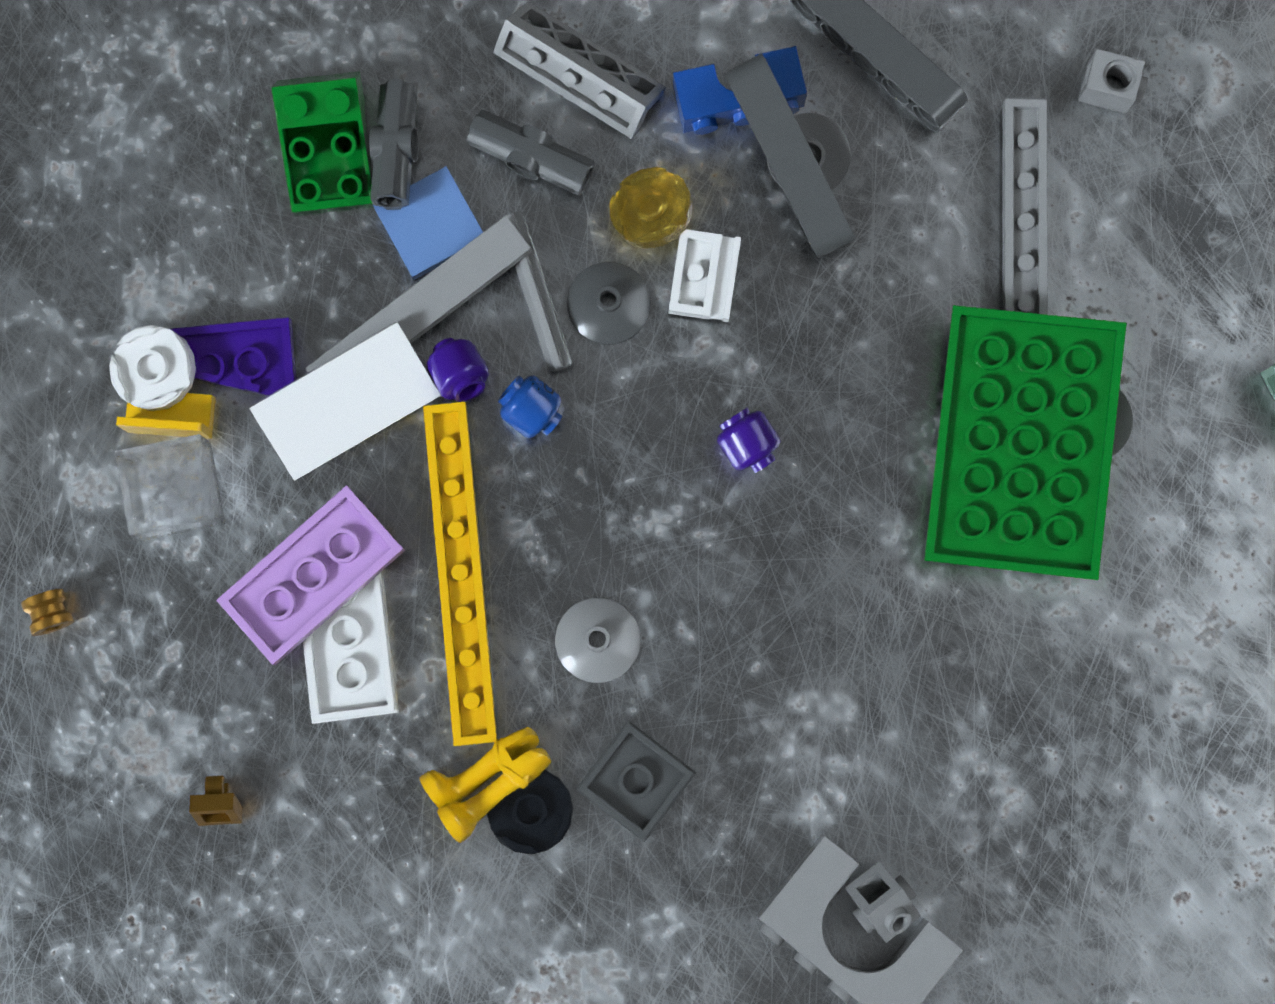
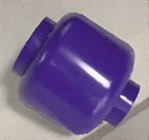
(457, 369)
(748, 440)

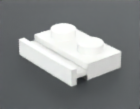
(704, 275)

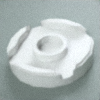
(152, 368)

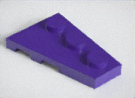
(245, 354)

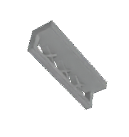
(574, 71)

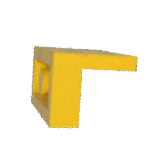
(186, 418)

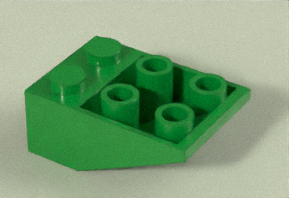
(324, 140)

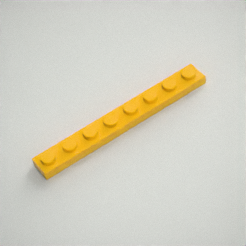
(460, 574)

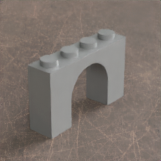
(797, 917)

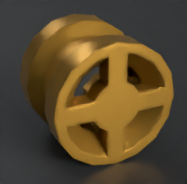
(47, 612)

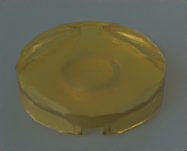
(651, 208)

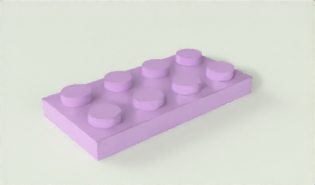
(310, 575)

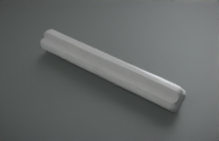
(540, 302)

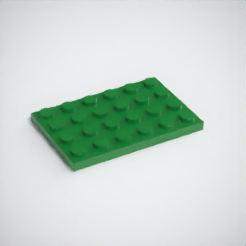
(1025, 442)

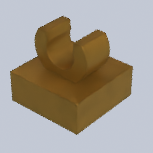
(216, 805)

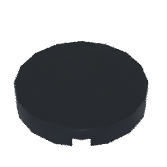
(533, 817)

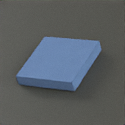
(432, 224)

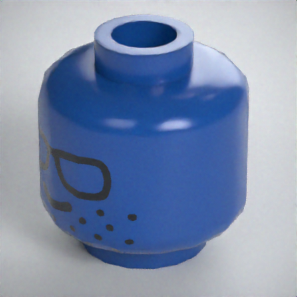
(530, 406)

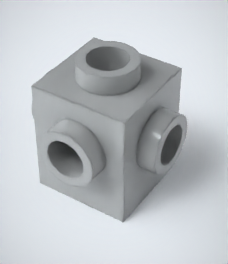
(883, 902)

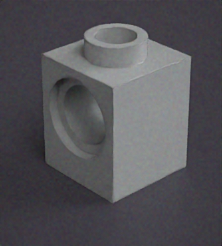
(1098, 92)

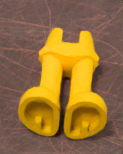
(513, 755)

